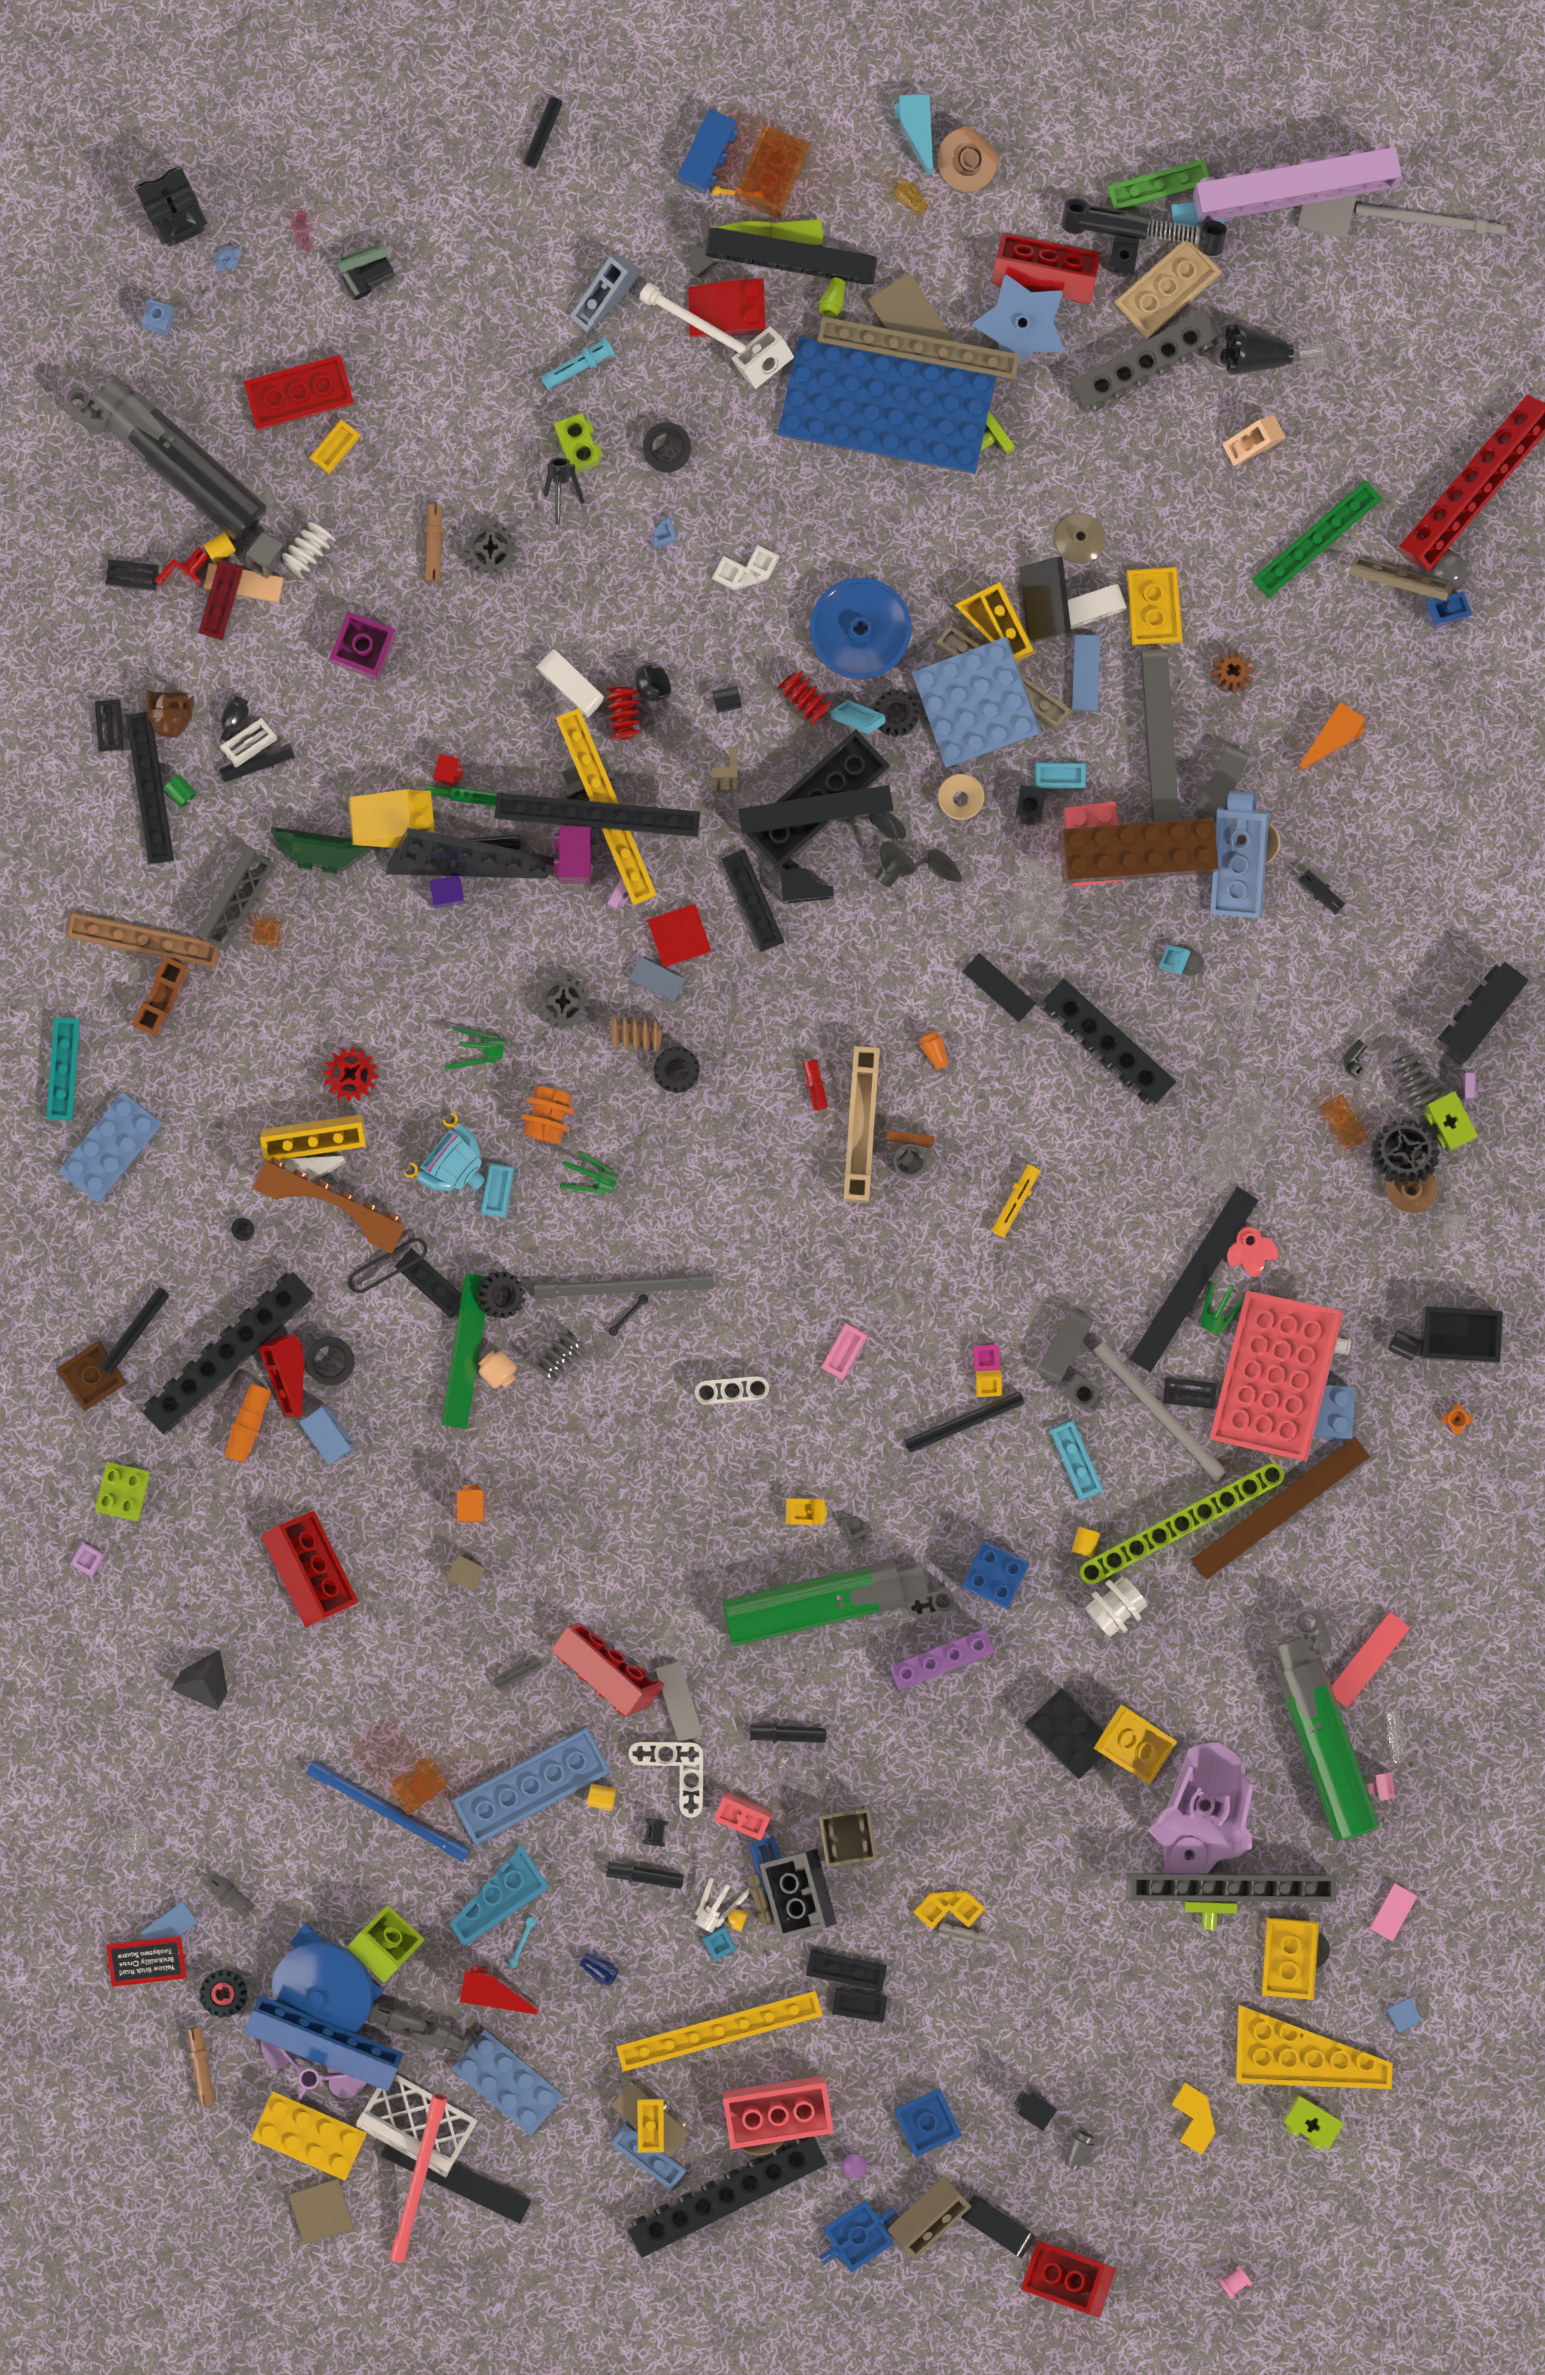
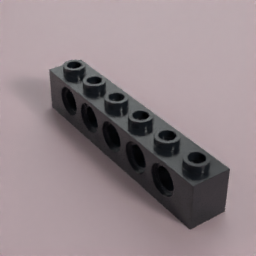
(1123, 1045)

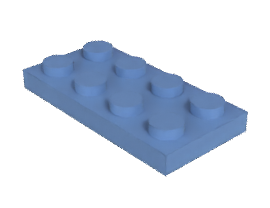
(110, 1147)
(507, 2082)

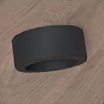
(666, 427)
(315, 1348)

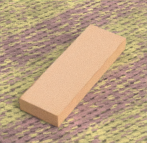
(252, 585)

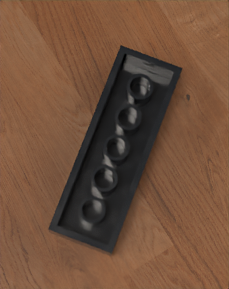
(846, 768)

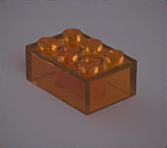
(772, 172)

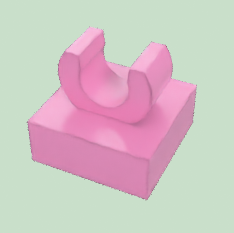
(1382, 1786)

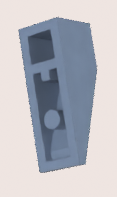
(605, 291)

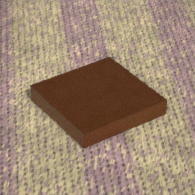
(86, 1378)

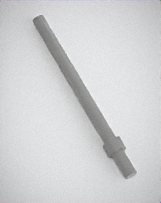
(1480, 226)

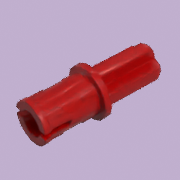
(815, 1084)

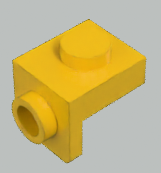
(805, 1511)

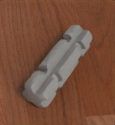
(963, 1935)

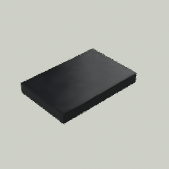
(1045, 599)

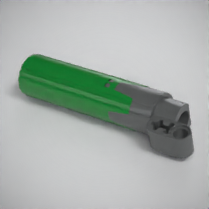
(831, 1601)
(1324, 1732)

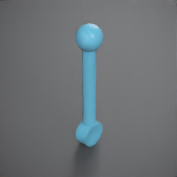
(530, 1922)

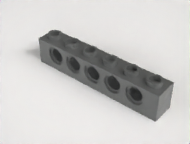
(1196, 325)

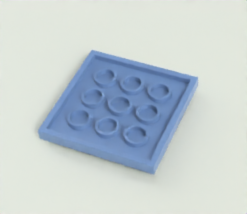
(976, 702)

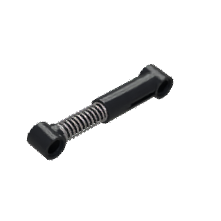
(1081, 216)

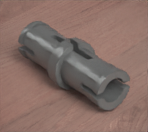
(230, 1895)

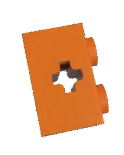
(470, 1504)

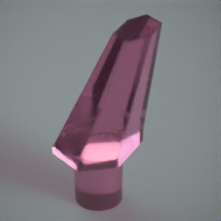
(301, 231)

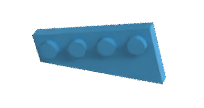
(506, 1893)

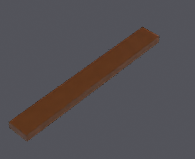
(1280, 1508)

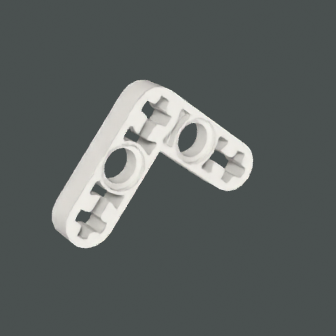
(685, 1768)

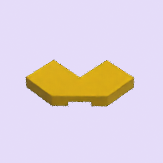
(938, 1904)
(1201, 2127)

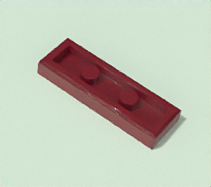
(221, 600)

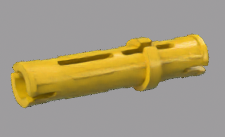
(1030, 1175)

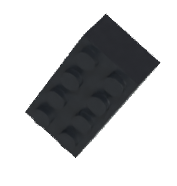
(1481, 1015)

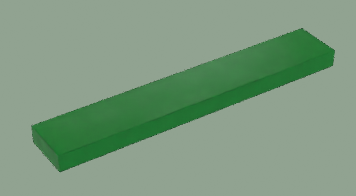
(1316, 539)
(464, 1356)

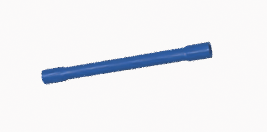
(328, 1777)

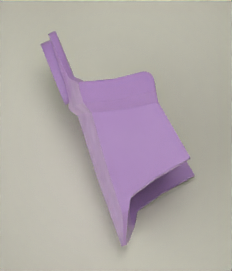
(1205, 1811)

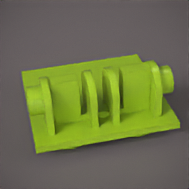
(122, 1491)

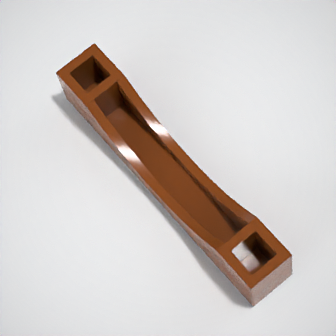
(280, 1182)

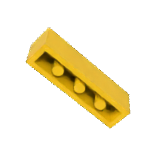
(313, 1137)

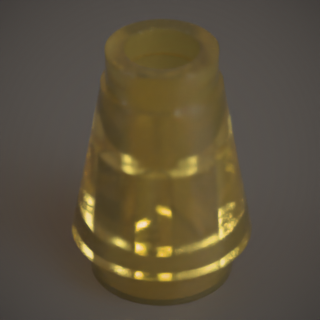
(910, 197)

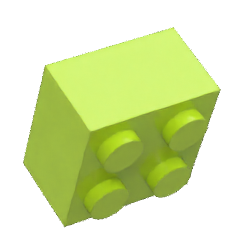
(385, 1943)

